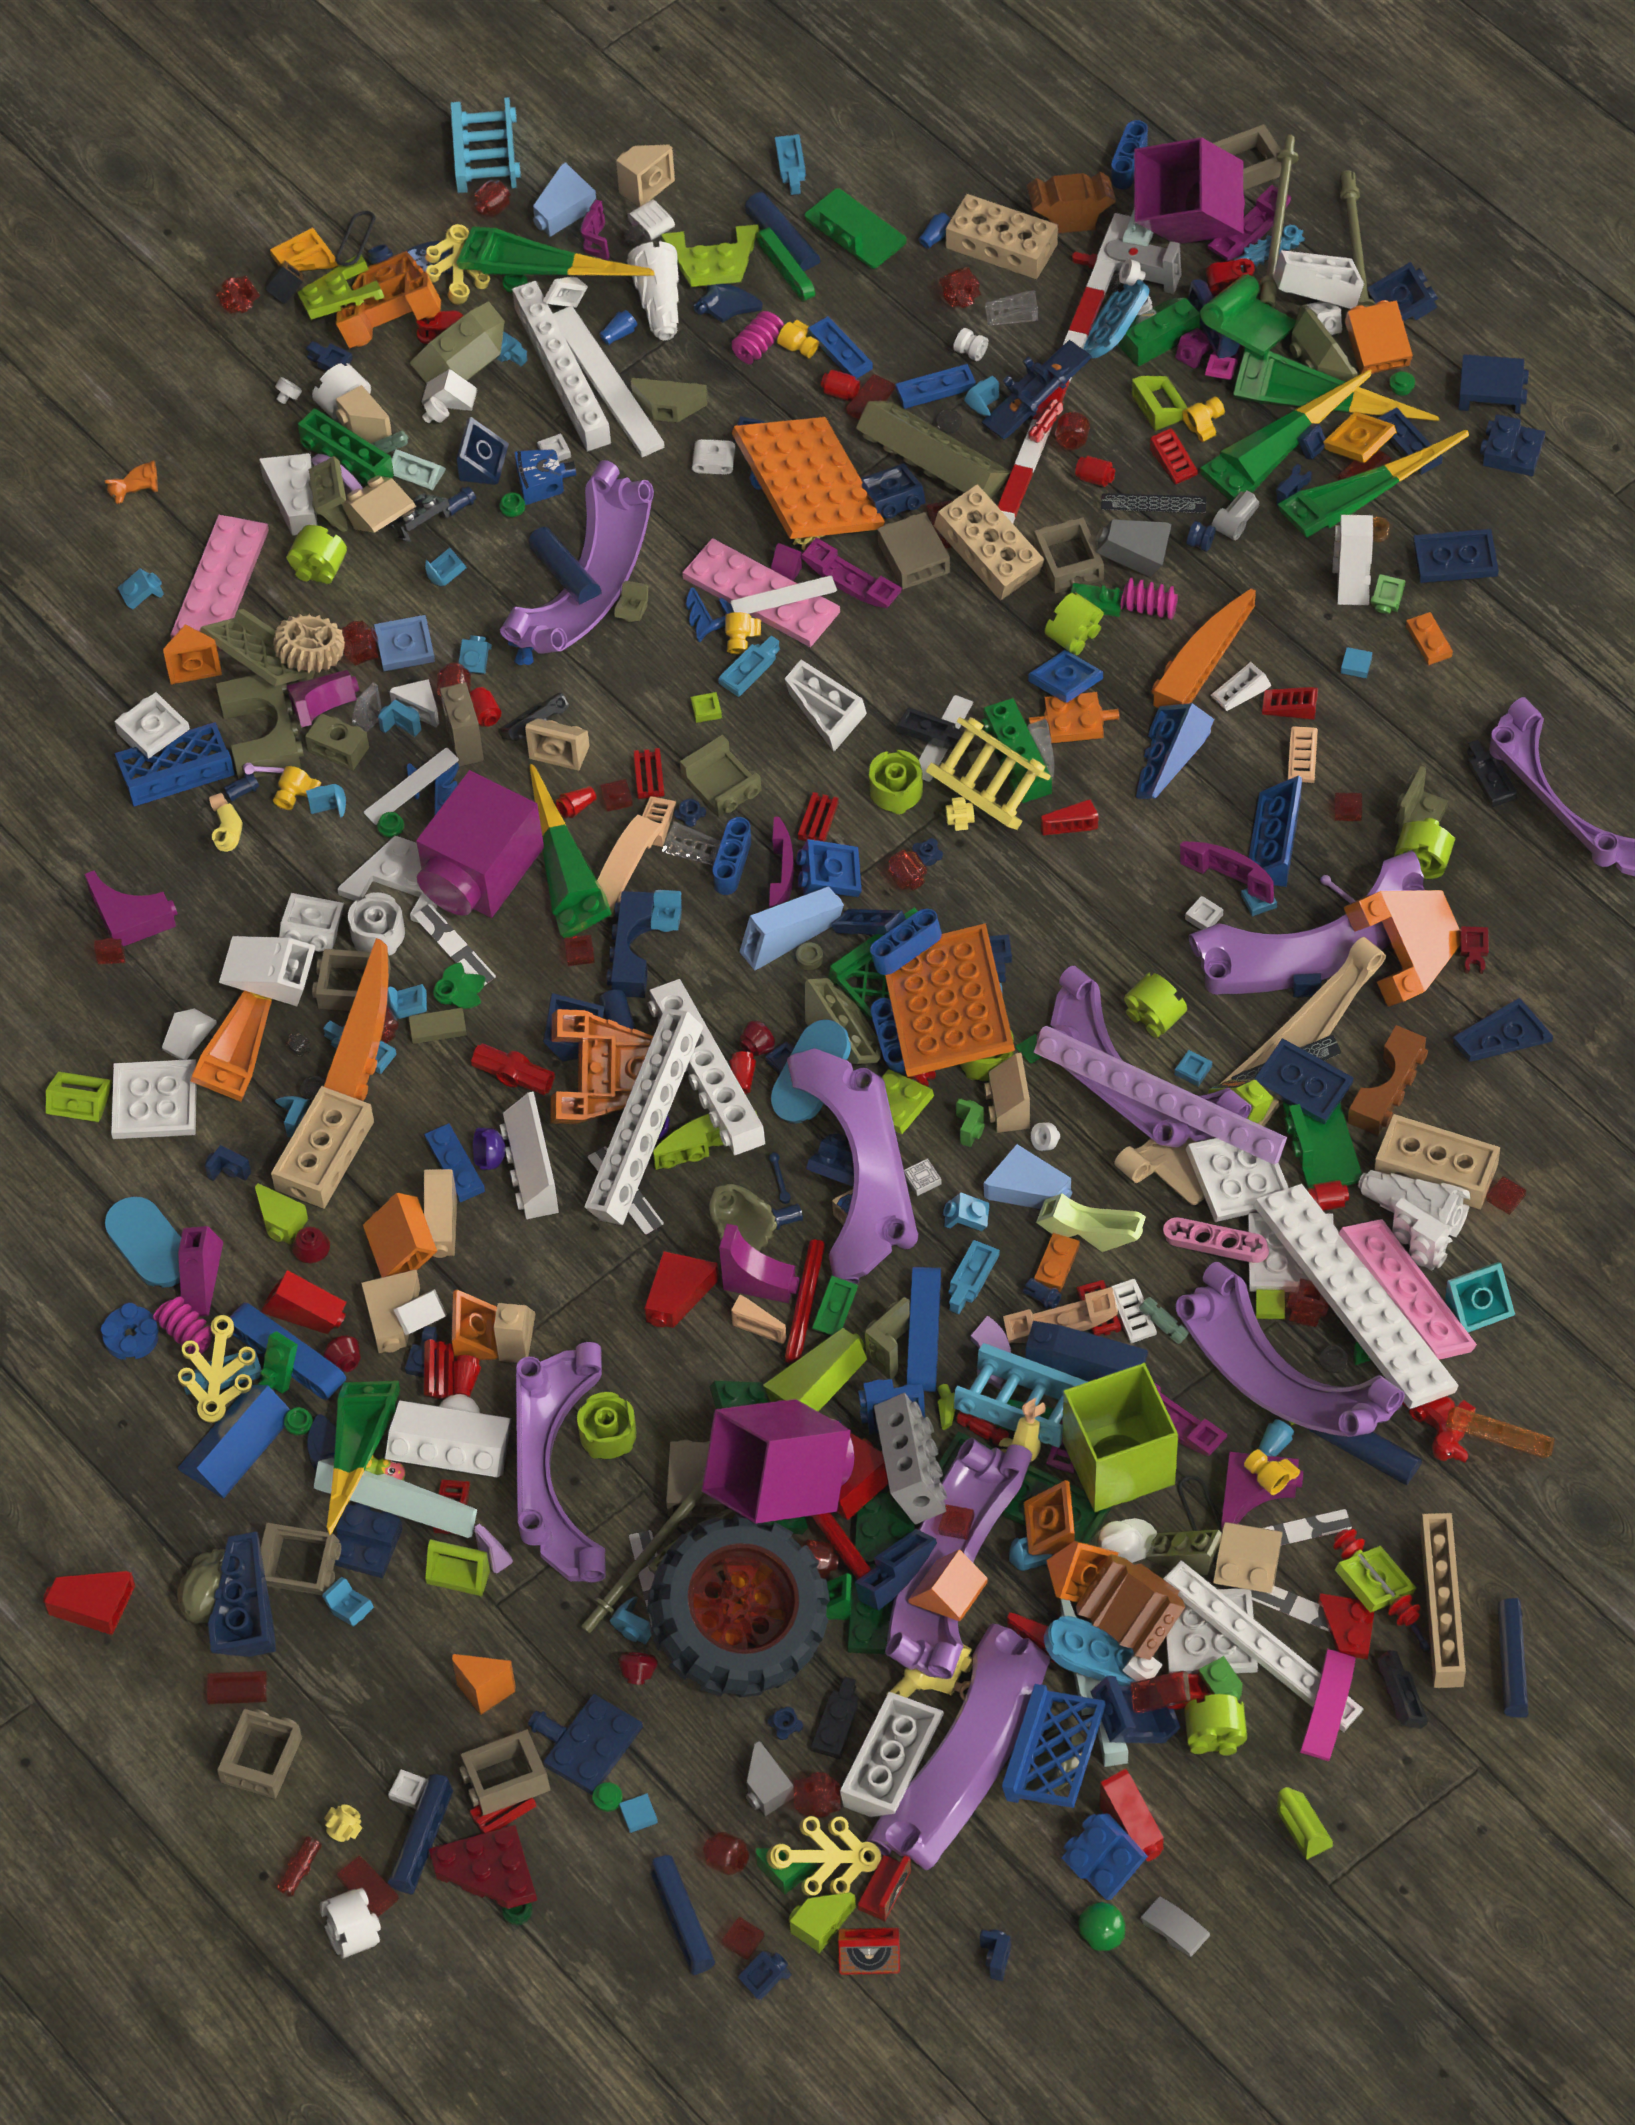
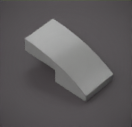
(1176, 1925)

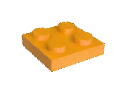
(1359, 437)

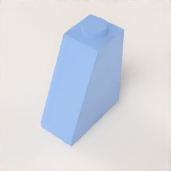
(562, 201)
(1025, 1180)

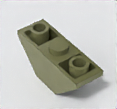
(669, 399)
(1194, 1548)

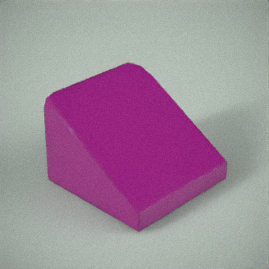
(787, 561)

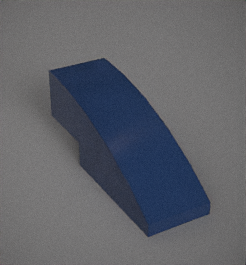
(895, 1569)

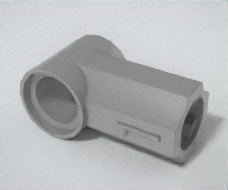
(1233, 519)

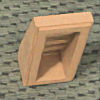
(1305, 739)
(665, 820)
(756, 1320)

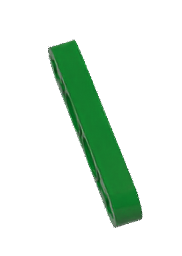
(785, 264)

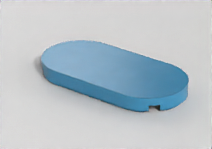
(1116, 318)
(798, 1105)
(145, 1240)
(1087, 1650)

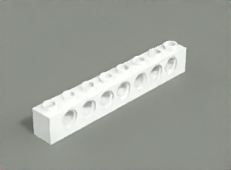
(561, 366)
(712, 1076)
(643, 1116)

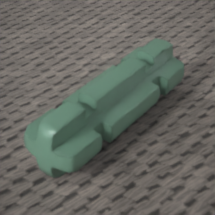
(392, 443)
(1163, 1320)

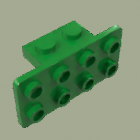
(855, 228)
(1322, 1149)

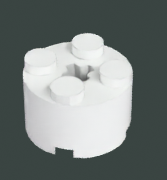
(336, 383)
(375, 918)
(350, 1923)

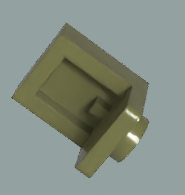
(632, 602)

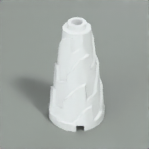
(658, 291)
(1438, 1200)

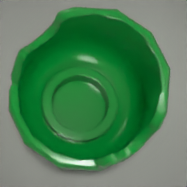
(1102, 1926)

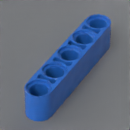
(924, 1327)
(309, 1366)

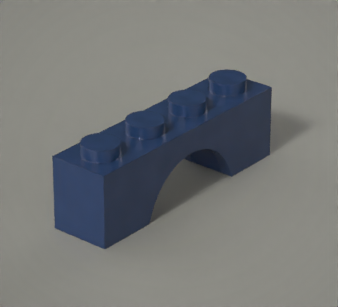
(634, 919)

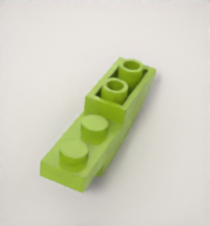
(687, 1143)

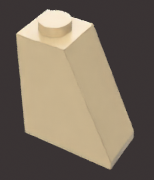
(441, 1209)
(381, 1299)
(513, 1331)

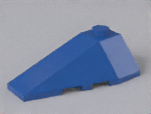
(1175, 738)

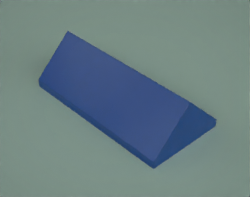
(1276, 829)
(236, 1440)

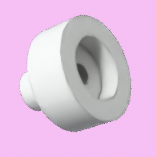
(1131, 272)
(287, 390)
(435, 410)
(1044, 1136)

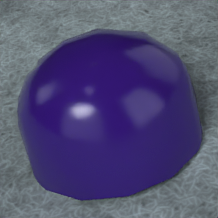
(488, 1148)

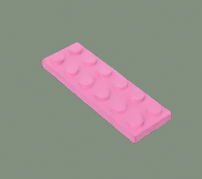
(222, 573)
(736, 576)
(1408, 1288)

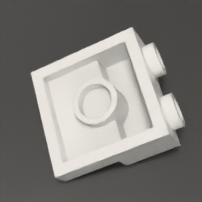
(151, 725)
(311, 921)
(1423, 1234)

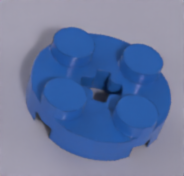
(126, 1318)

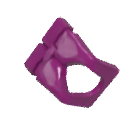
(590, 228)

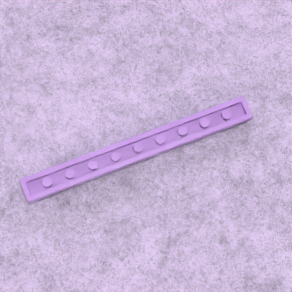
(1160, 1095)

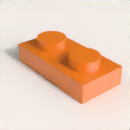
(1429, 638)
(1057, 1261)

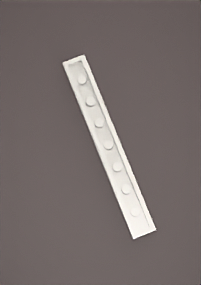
(608, 383)
(1252, 1637)

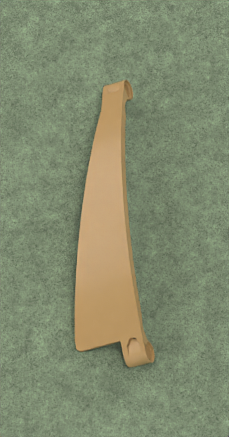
(1308, 1025)

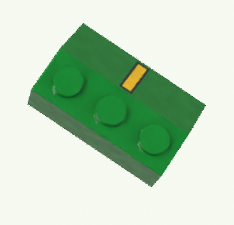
(1159, 330)

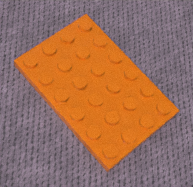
(807, 477)
(950, 1004)

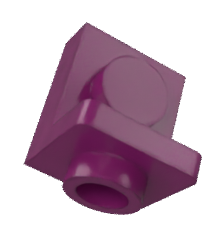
(1192, 347)

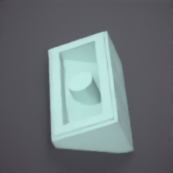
(416, 469)

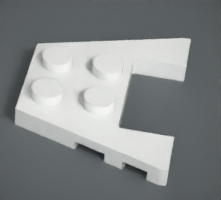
(392, 866)

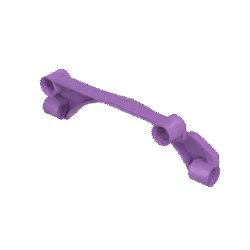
(1517, 744)
(1081, 1017)
(880, 1191)
(541, 1408)

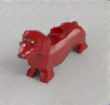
(1435, 1414)

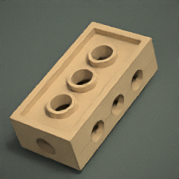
(1001, 236)
(988, 542)
(322, 1147)
(1438, 1157)

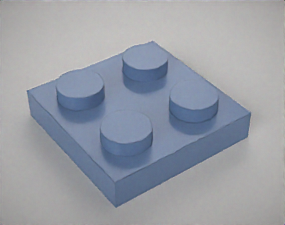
(404, 643)

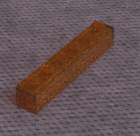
(1500, 1432)

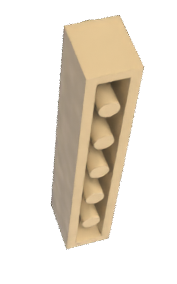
(1442, 1600)

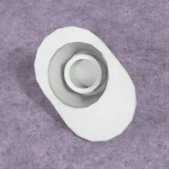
(1127, 1537)

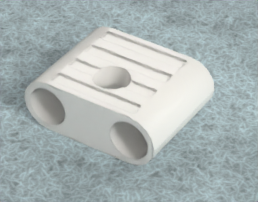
(652, 218)
(713, 456)

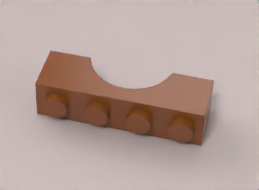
(1374, 1106)

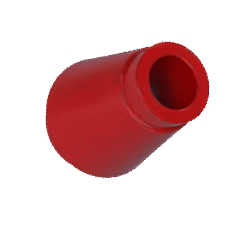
(575, 801)
(743, 1068)
(465, 1374)

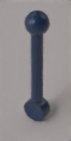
(785, 1197)
(1423, 1643)

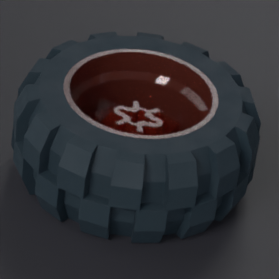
(790, 1586)

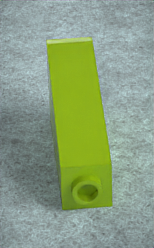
(819, 1372)

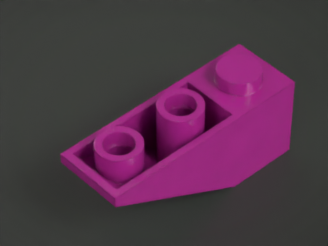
(198, 1267)

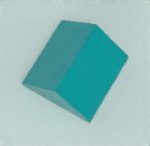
(1480, 1297)

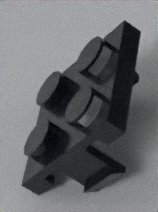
(425, 508)

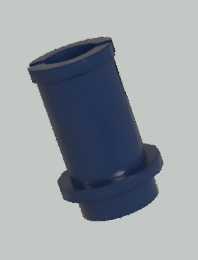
(460, 500)
(241, 787)
(787, 1215)
(1042, 1293)
(546, 1726)

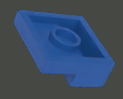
(831, 866)
(883, 1390)
(1103, 1855)

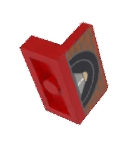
(885, 1887)
(869, 1951)

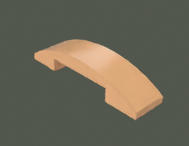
(625, 857)
(1079, 1315)

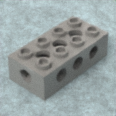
(910, 1458)

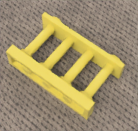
(965, 785)

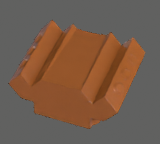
(1072, 200)
(1131, 1605)

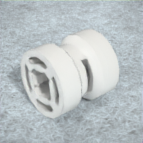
(970, 344)

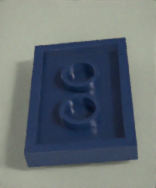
(1455, 555)
(1304, 1080)
(593, 1744)

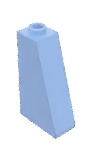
(788, 926)

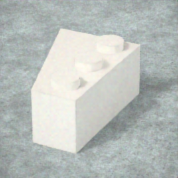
(1319, 277)
(289, 486)
(1353, 559)
(825, 703)

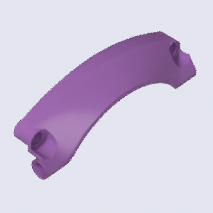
(613, 539)
(1268, 961)
(1232, 1339)
(977, 1481)
(971, 1753)

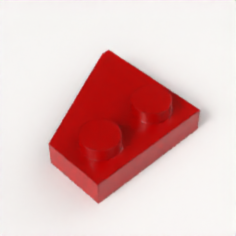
(1349, 1624)

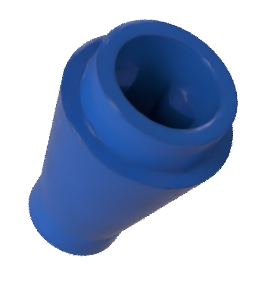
(935, 230)
(619, 327)

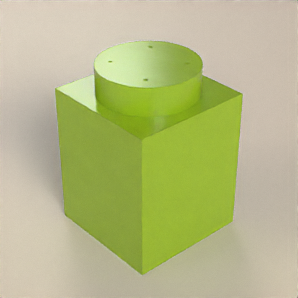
(1119, 1437)

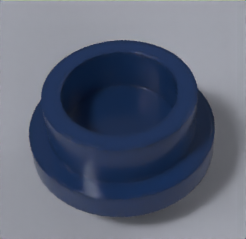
(379, 253)

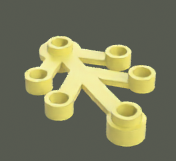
(455, 238)
(216, 1373)
(830, 1856)

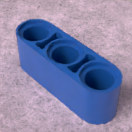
(1122, 165)
(728, 865)
(905, 941)
(885, 1029)

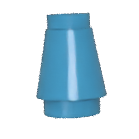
(1276, 1438)

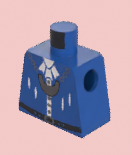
(541, 474)

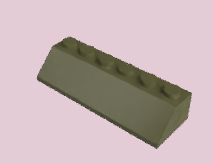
(930, 448)

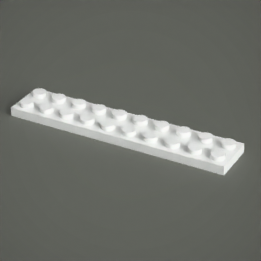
(1356, 1296)

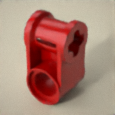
(1223, 274)
(436, 325)

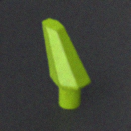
(946, 1406)

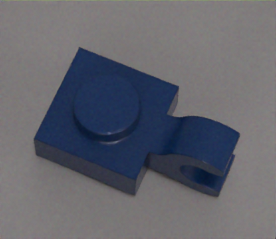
(328, 357)
(1292, 484)
(1002, 954)
(415, 1361)

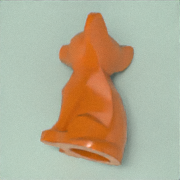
(139, 478)

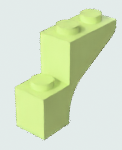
(1099, 1227)

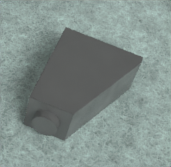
(1134, 544)

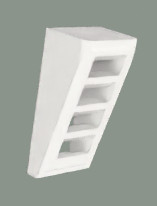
(565, 292)
(1247, 682)
(1126, 1294)

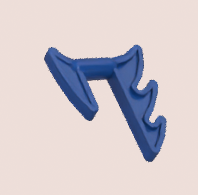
(705, 623)
(443, 788)

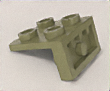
(329, 492)
(1417, 804)
(882, 1337)

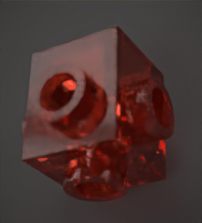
(960, 287)
(237, 294)
(359, 642)
(1306, 1304)
(817, 1795)

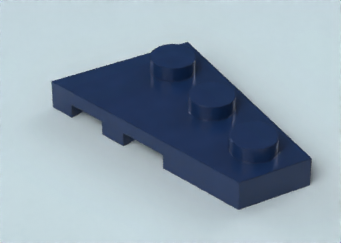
(1502, 1032)

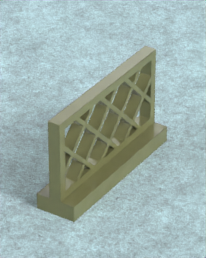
(252, 645)

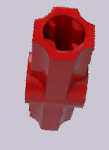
(513, 1069)

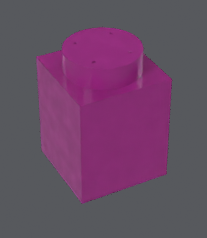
(1189, 191)
(478, 846)
(777, 1460)

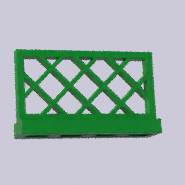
(852, 964)

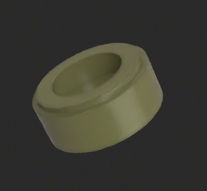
(809, 956)

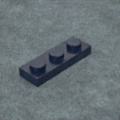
(1408, 438)
(868, 921)

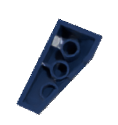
(1080, 1352)
(242, 1607)

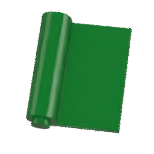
(1246, 319)

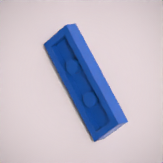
(840, 348)
(935, 386)
(452, 1156)

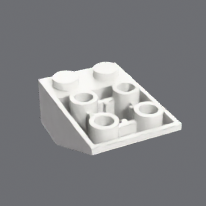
(268, 966)

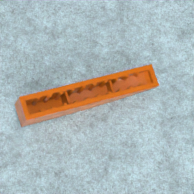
(1201, 653)
(362, 1034)

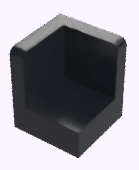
(284, 282)

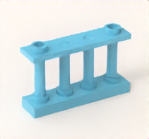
(463, 137)
(1016, 1372)

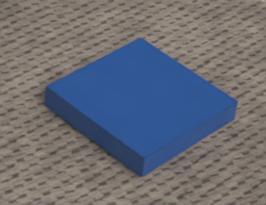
(1065, 676)

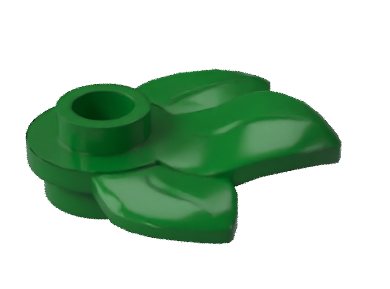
(462, 987)

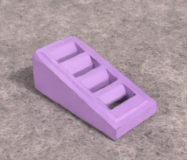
(497, 1555)

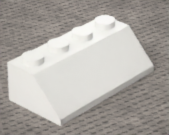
(530, 1158)
(448, 1439)
(889, 1756)

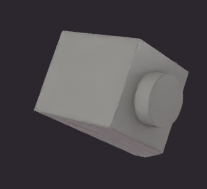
(766, 1782)

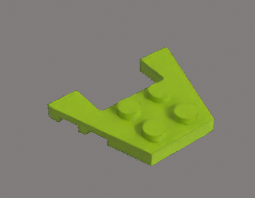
(714, 263)
(333, 291)

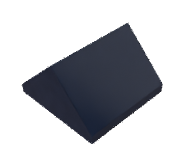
(480, 454)
(566, 1050)

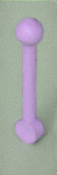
(249, 769)
(1326, 880)

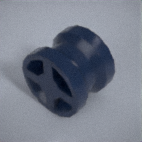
(1201, 536)

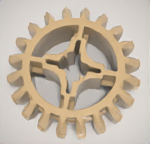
(308, 643)

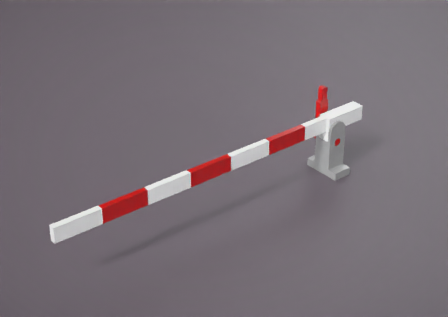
(1159, 265)

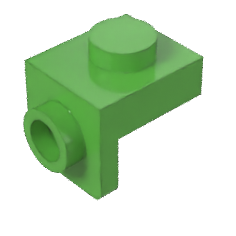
(1387, 594)
(973, 1124)
(1221, 1678)

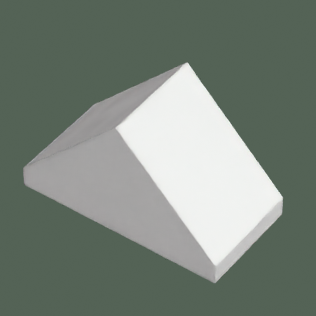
(451, 391)
(420, 697)
(187, 1032)
(420, 1312)

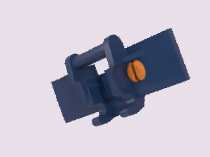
(1035, 388)

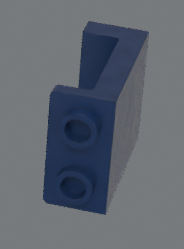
(1493, 381)
(1127, 1726)

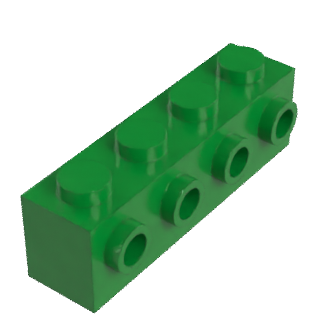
(354, 453)
(1007, 725)

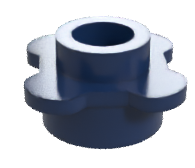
(686, 807)
(931, 857)
(786, 1714)

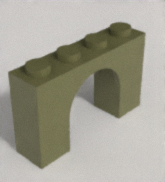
(257, 695)

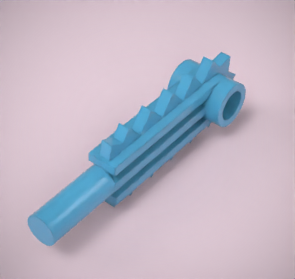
(1260, 252)

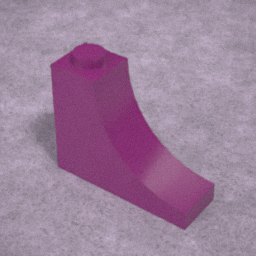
(321, 694)
(130, 915)
(752, 1272)
(1246, 1493)

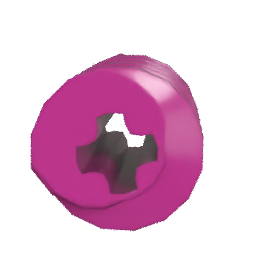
(757, 337)
(1149, 598)
(183, 1324)

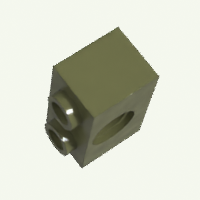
(337, 741)

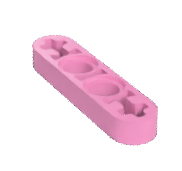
(1217, 1236)

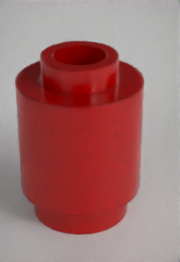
(840, 385)
(1095, 471)
(485, 707)
(1329, 1195)

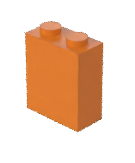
(1378, 337)
(399, 1236)

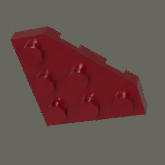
(487, 1866)

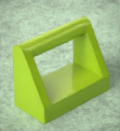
(1156, 415)
(77, 1102)
(454, 1572)
(1302, 1823)

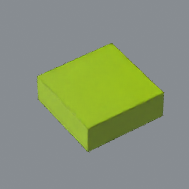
(706, 707)
(1270, 1304)

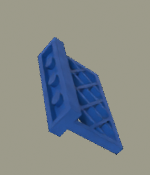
(177, 776)
(1028, 1747)

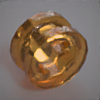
(1384, 526)

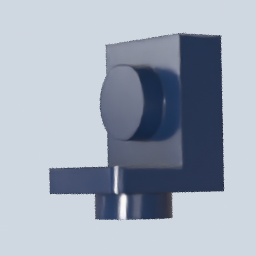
(228, 1161)
(999, 1951)
(764, 1973)

